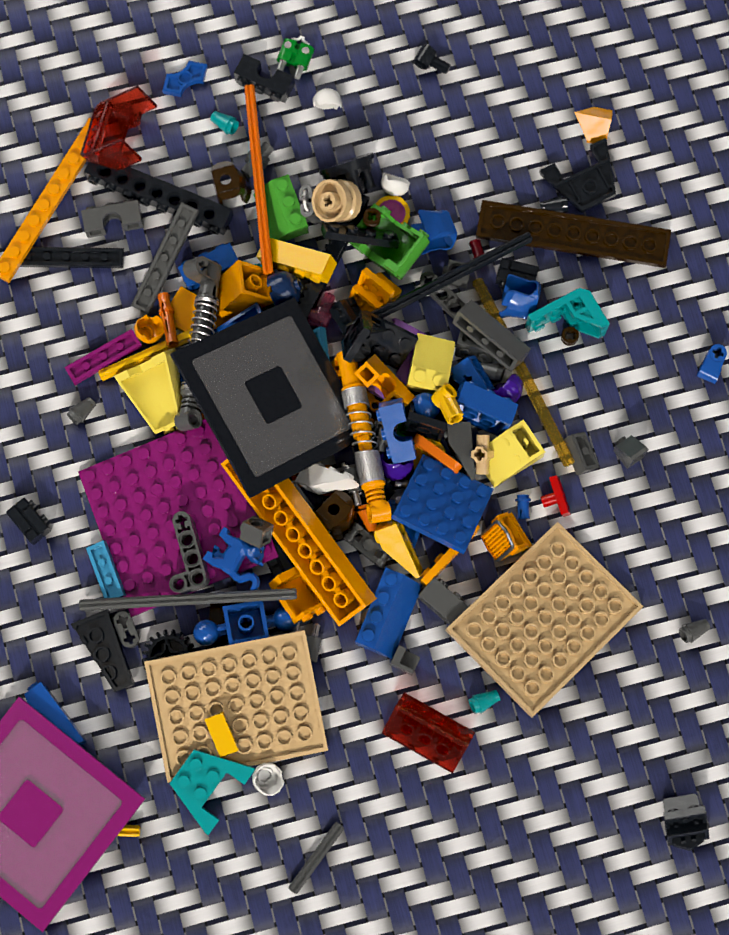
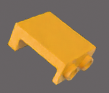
(306, 603)

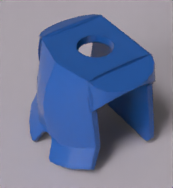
(439, 228)
(520, 297)

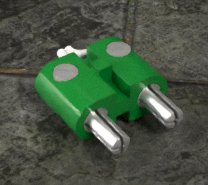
(295, 54)

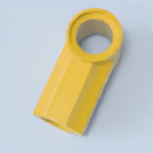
(446, 400)

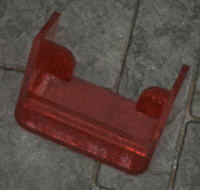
(109, 127)

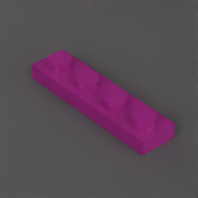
(103, 357)

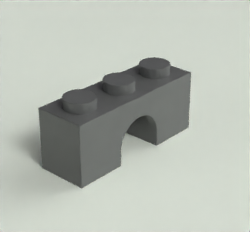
(97, 217)

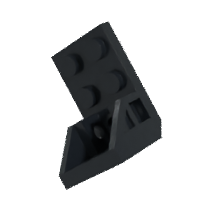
(377, 336)
(426, 426)

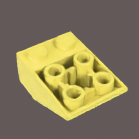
(513, 452)

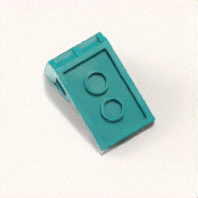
(578, 310)

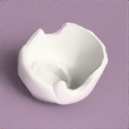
(327, 99)
(394, 185)
(268, 779)

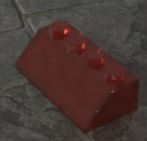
(428, 732)

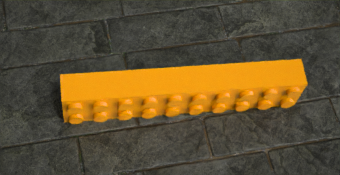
(310, 548)

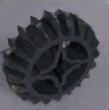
(167, 645)

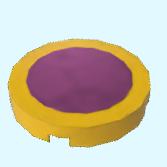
(398, 207)

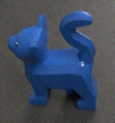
(233, 557)

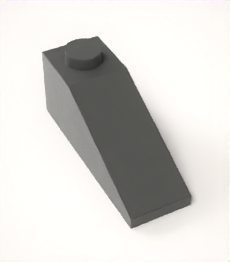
(460, 444)

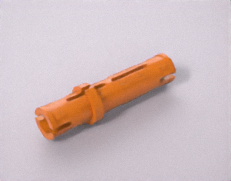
(166, 312)

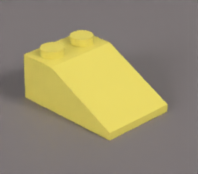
(430, 364)

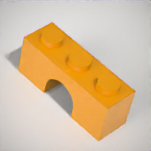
(376, 373)

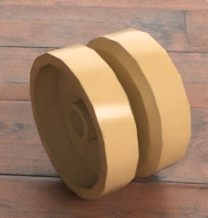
(336, 201)

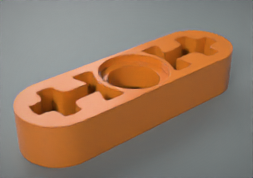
(436, 453)

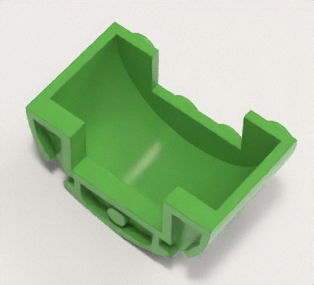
(393, 260)

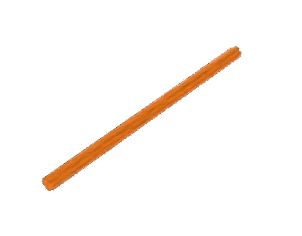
(258, 177)

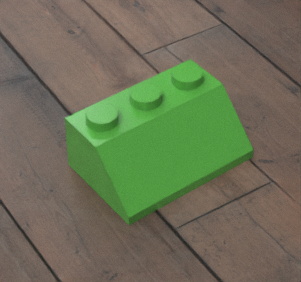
(284, 210)

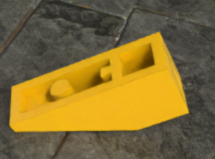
(397, 544)

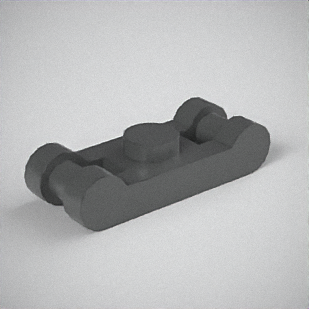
(367, 545)

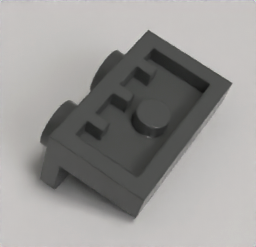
(467, 347)

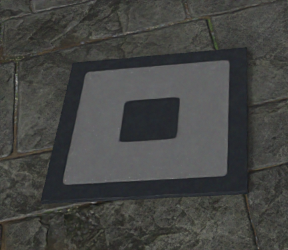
(268, 395)

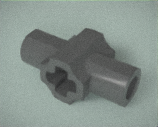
(266, 150)

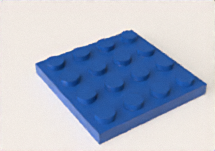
(442, 504)

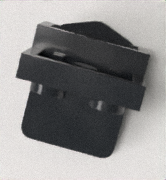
(685, 822)

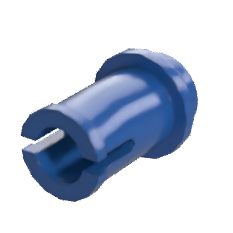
(523, 506)

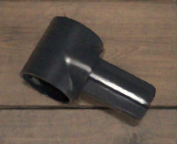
(428, 58)

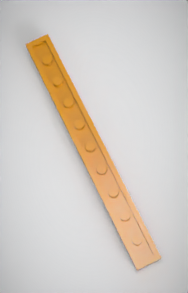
(43, 208)

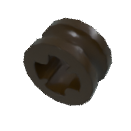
(371, 211)
(570, 330)

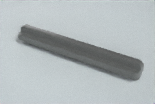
(316, 858)

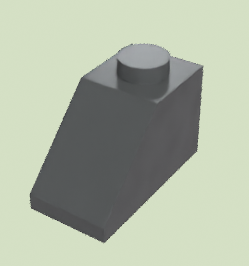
(630, 450)

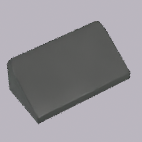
(581, 453)

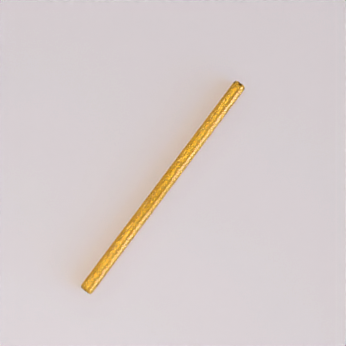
(528, 382)

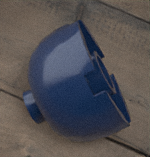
(284, 287)

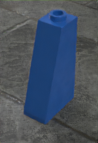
(46, 704)

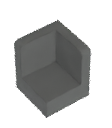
(405, 660)

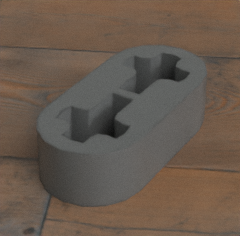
(130, 627)

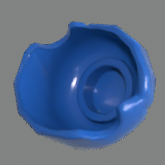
(424, 406)

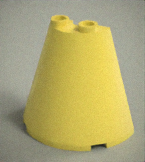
(154, 390)

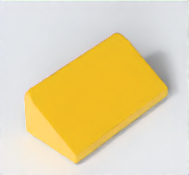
(221, 734)

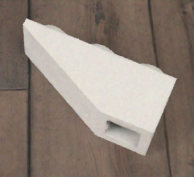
(325, 480)

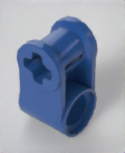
(711, 366)

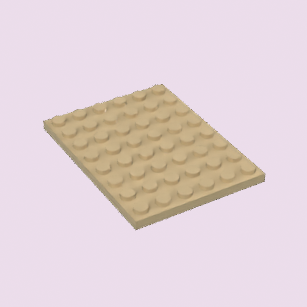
(544, 619)
(259, 685)

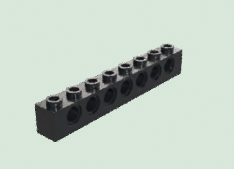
(170, 192)

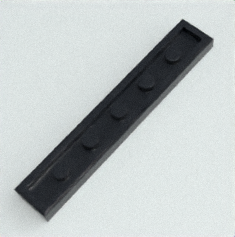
(74, 257)

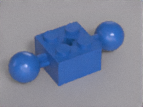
(253, 613)

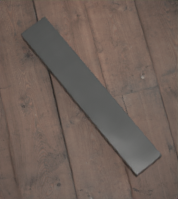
(165, 258)

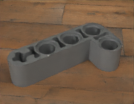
(187, 552)

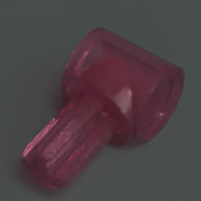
(320, 315)

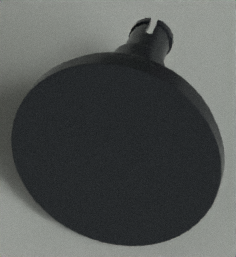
(351, 170)

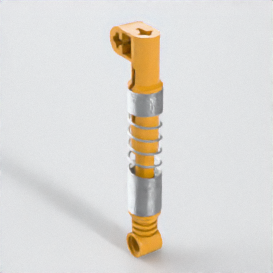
(367, 459)

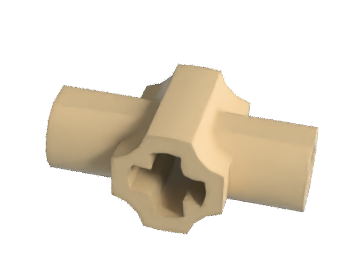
(482, 462)

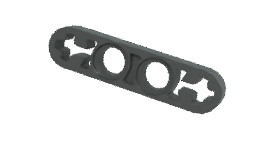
(446, 302)

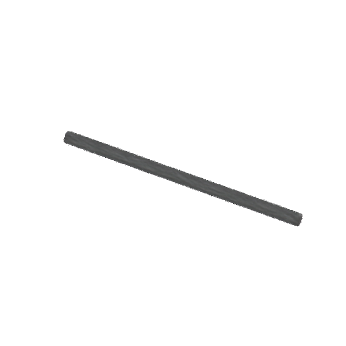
(188, 599)

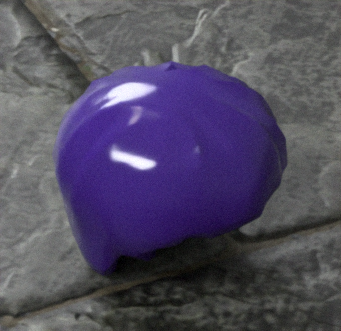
(511, 389)
(396, 471)

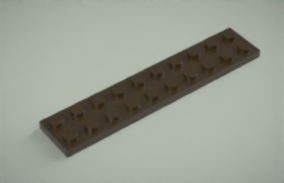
(575, 233)

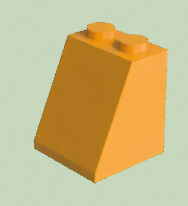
(242, 287)

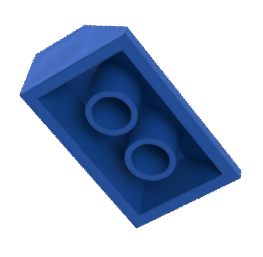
(485, 408)

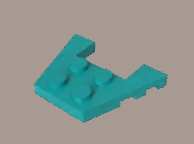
(199, 779)

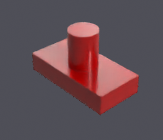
(557, 497)

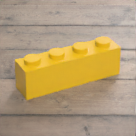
(301, 261)

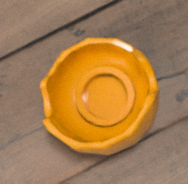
(149, 329)

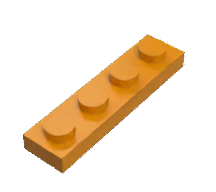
(441, 561)

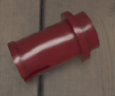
(476, 248)

